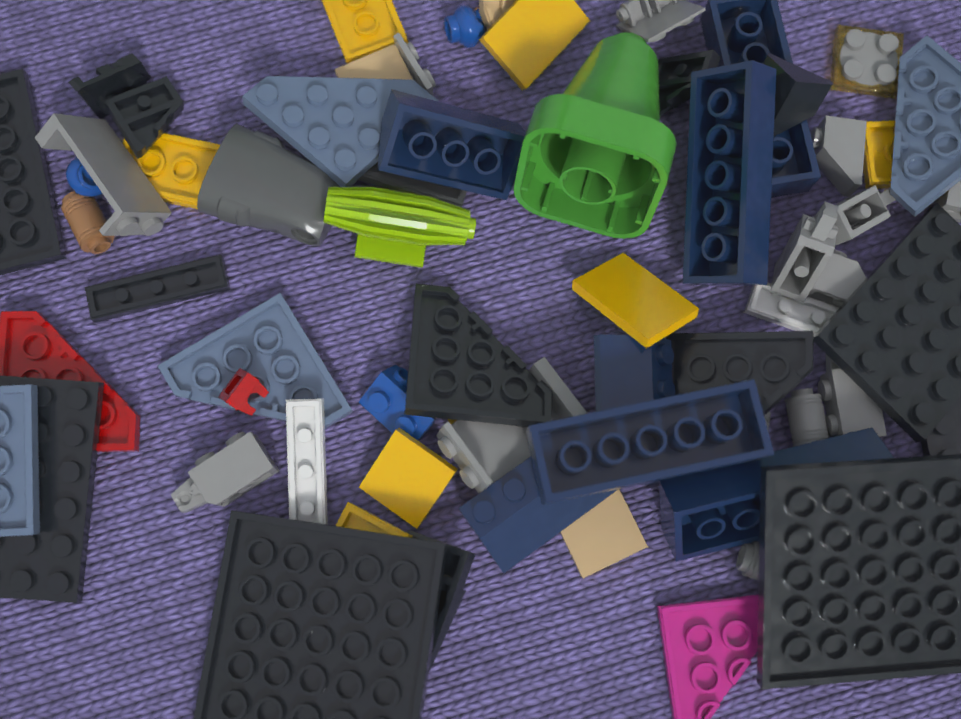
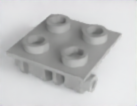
(655, 17)

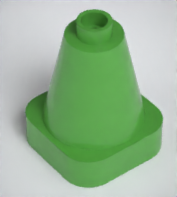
(600, 146)

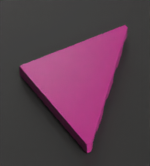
(706, 651)

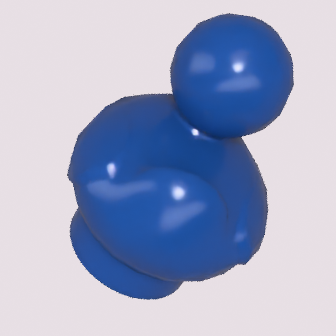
(464, 26)
(80, 180)

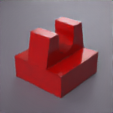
(239, 389)

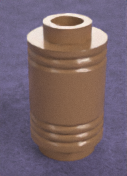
(85, 221)

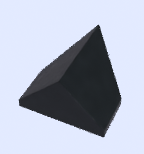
(797, 93)

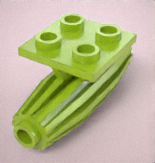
(395, 223)

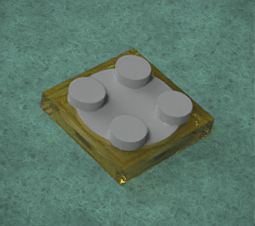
(866, 61)

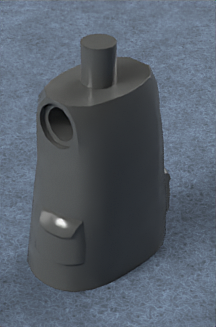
(266, 187)

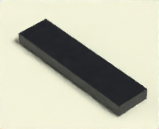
(157, 288)

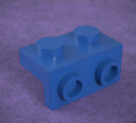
(386, 403)

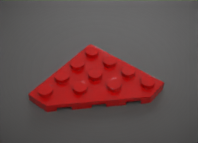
(38, 350)

